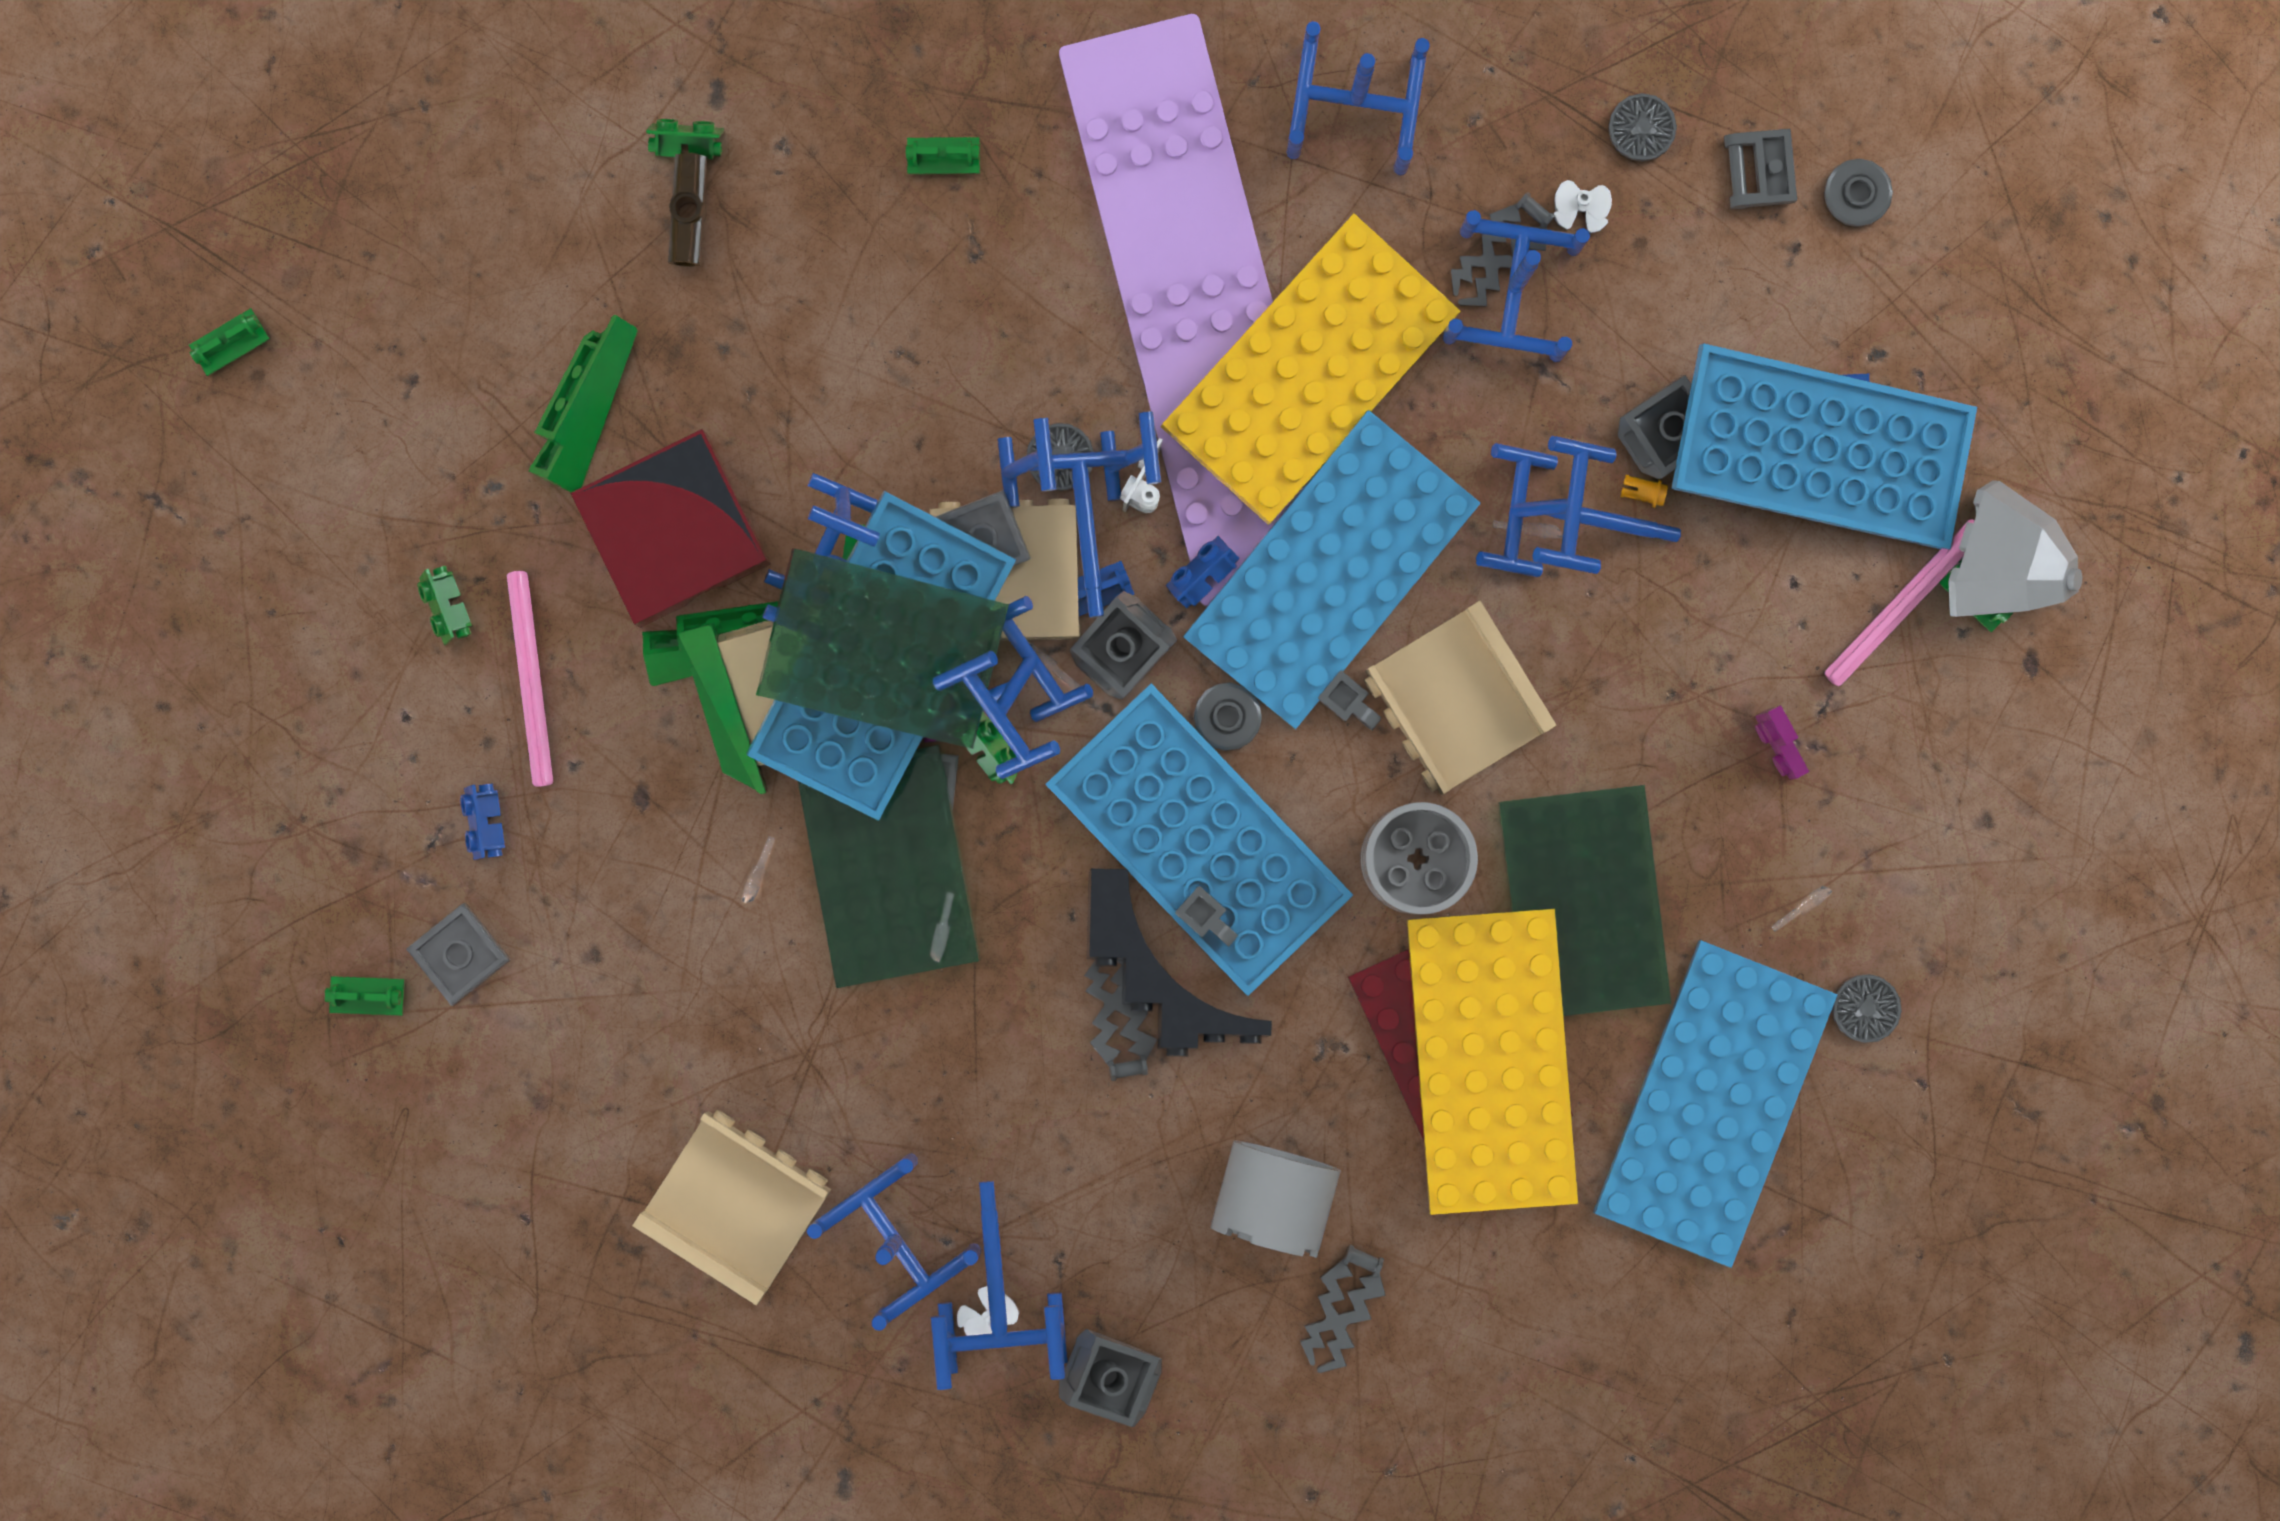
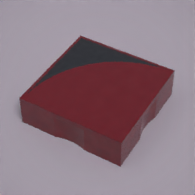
(670, 528)

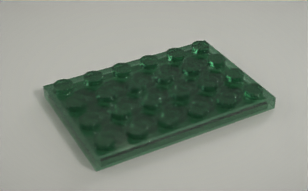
(872, 645)
(1597, 870)
(890, 877)

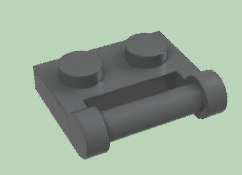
(1772, 167)

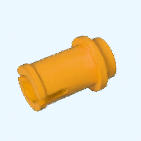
(1647, 490)

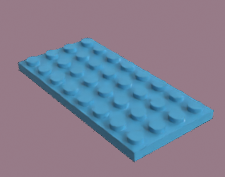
(1824, 447)
(1331, 569)
(852, 757)
(1190, 822)
(1715, 1103)

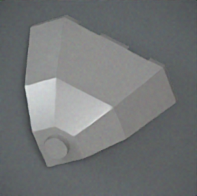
(2011, 558)

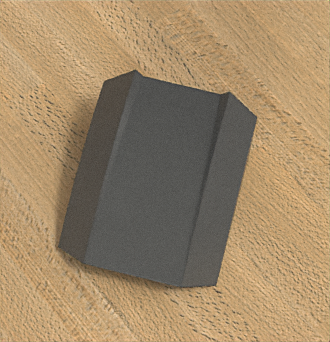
(1655, 428)
(1122, 645)
(1109, 1378)

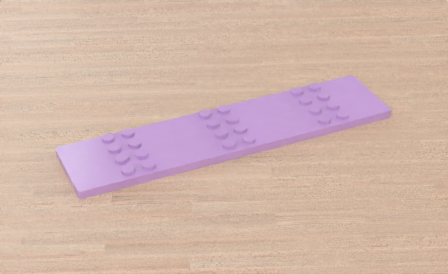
(1174, 238)

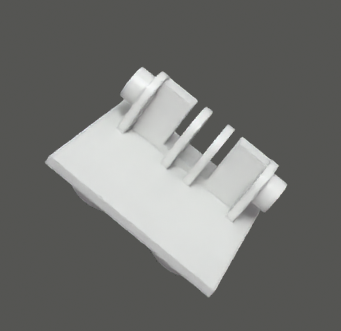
(1139, 493)

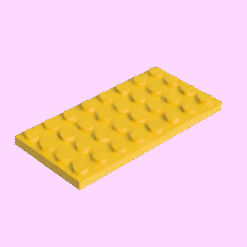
(1310, 368)
(1492, 1061)

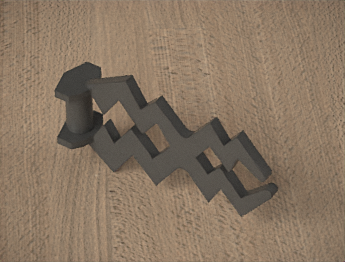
(1491, 261)
(1113, 1002)
(1339, 1322)

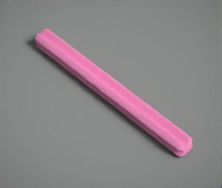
(1896, 611)
(530, 678)

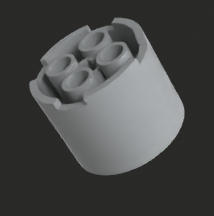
(1441, 839)
(1275, 1199)

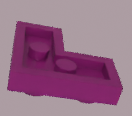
(1777, 730)

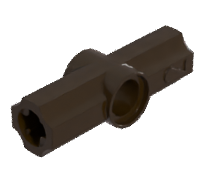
(688, 186)

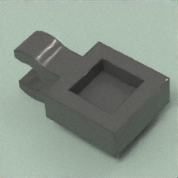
(1346, 698)
(1203, 914)

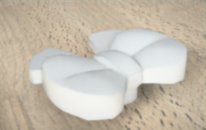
(1594, 203)
(980, 1324)

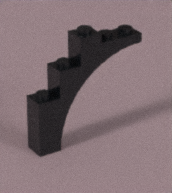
(1145, 983)

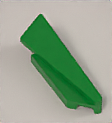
(582, 405)
(665, 653)
(721, 707)

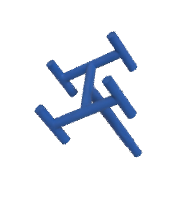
(1358, 96)
(1522, 269)
(1110, 458)
(1566, 509)
(836, 523)
(999, 699)
(893, 1242)
(943, 1332)

